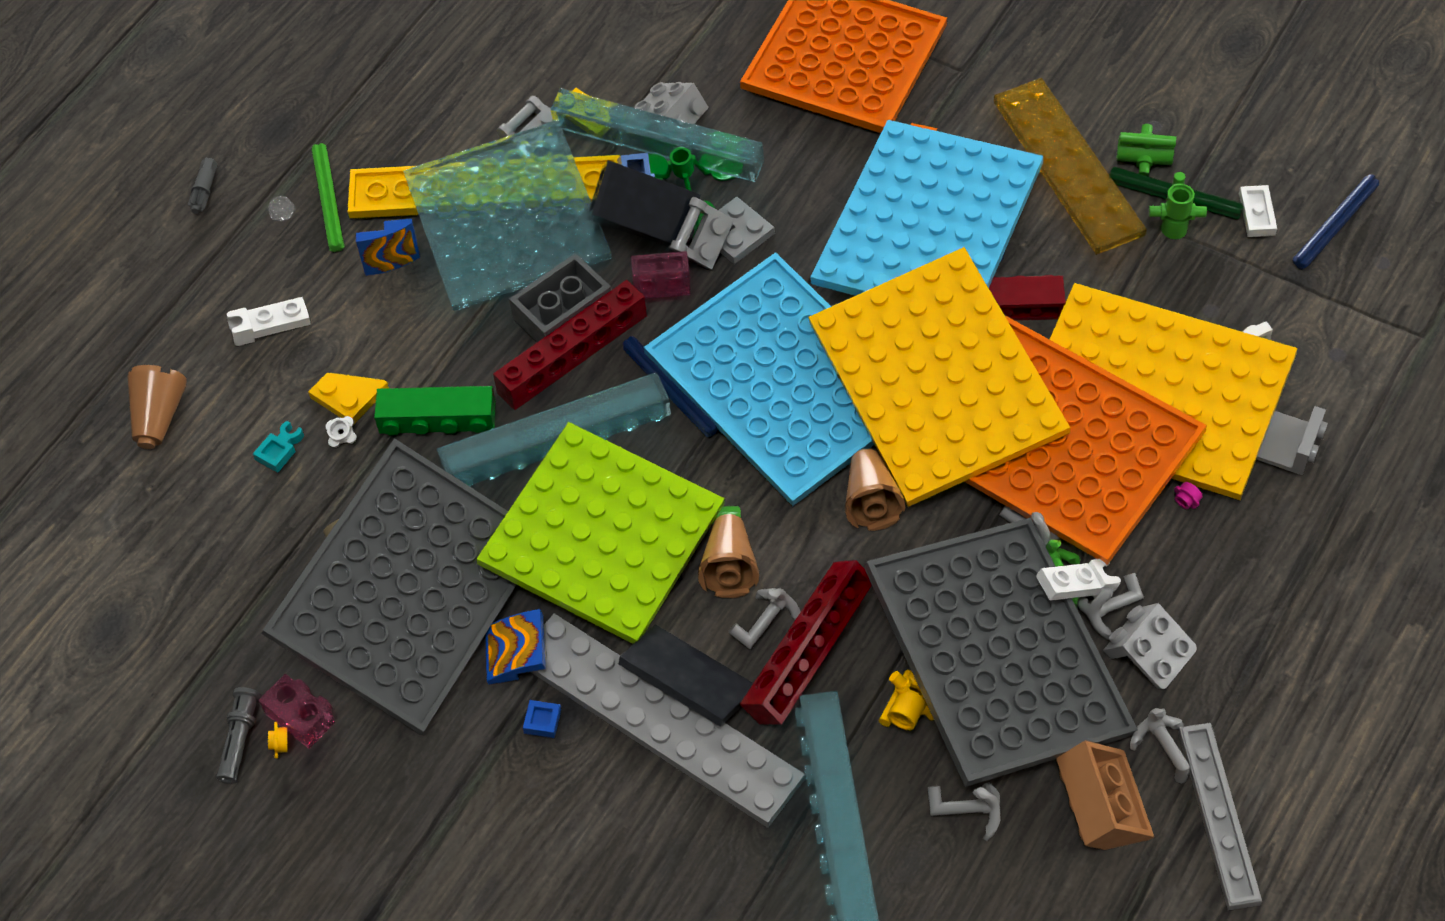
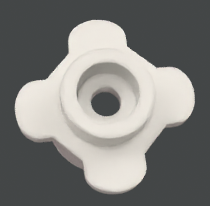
(337, 424)

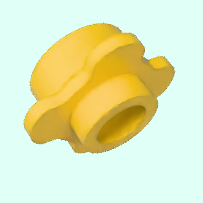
(277, 739)

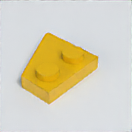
(346, 394)

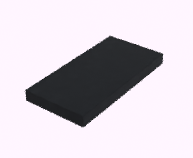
(686, 674)

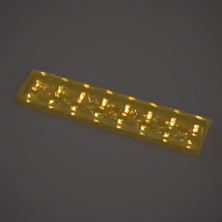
(1070, 166)

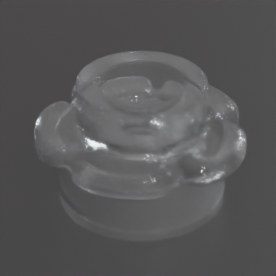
(281, 208)

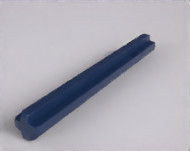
(1335, 222)
(688, 407)

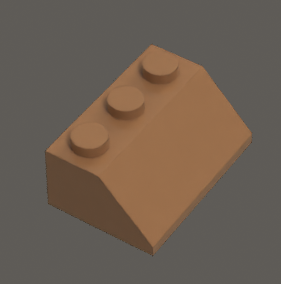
(1104, 796)

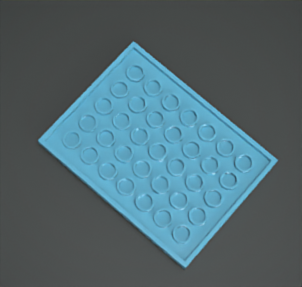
(924, 200)
(766, 378)

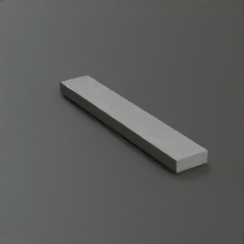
(1219, 817)

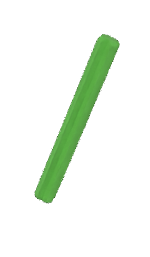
(327, 198)

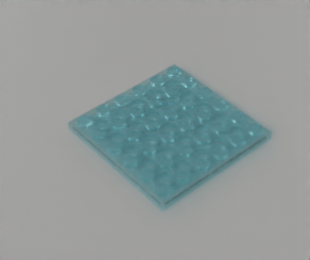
(505, 213)

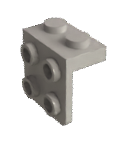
(674, 101)
(1291, 440)
(1152, 643)

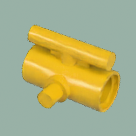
(905, 703)

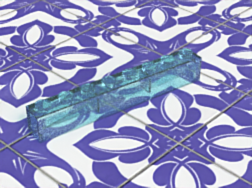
(657, 134)
(532, 437)
(837, 808)

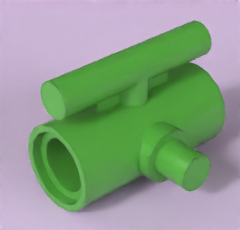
(1146, 149)
(1177, 209)

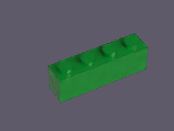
(435, 409)

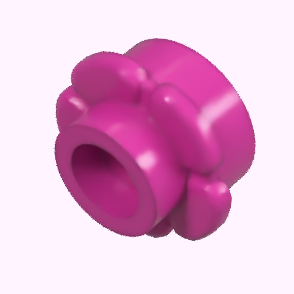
(1187, 495)

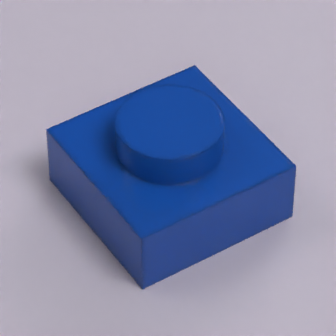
(542, 718)

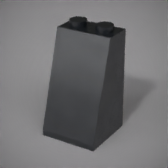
(640, 204)

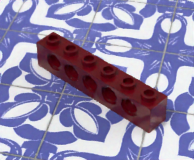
(570, 345)
(807, 643)

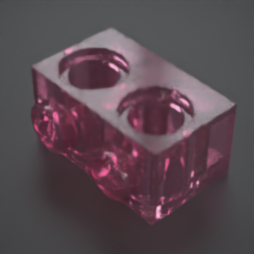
(661, 274)
(296, 711)

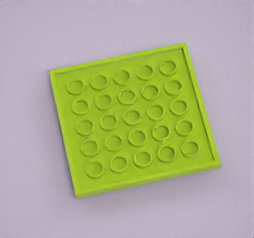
(601, 532)

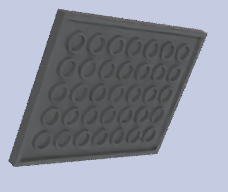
(398, 589)
(992, 654)

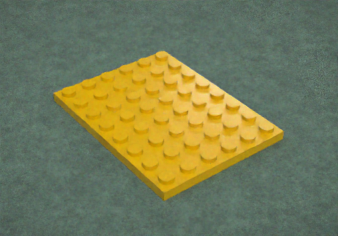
(1192, 365)
(938, 376)

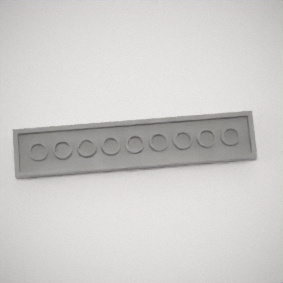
(687, 740)

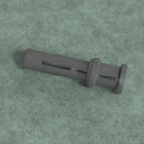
(239, 722)

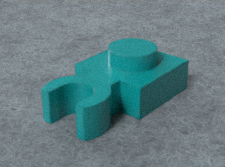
(277, 450)

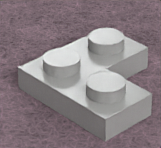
(746, 232)

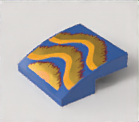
(388, 248)
(515, 646)

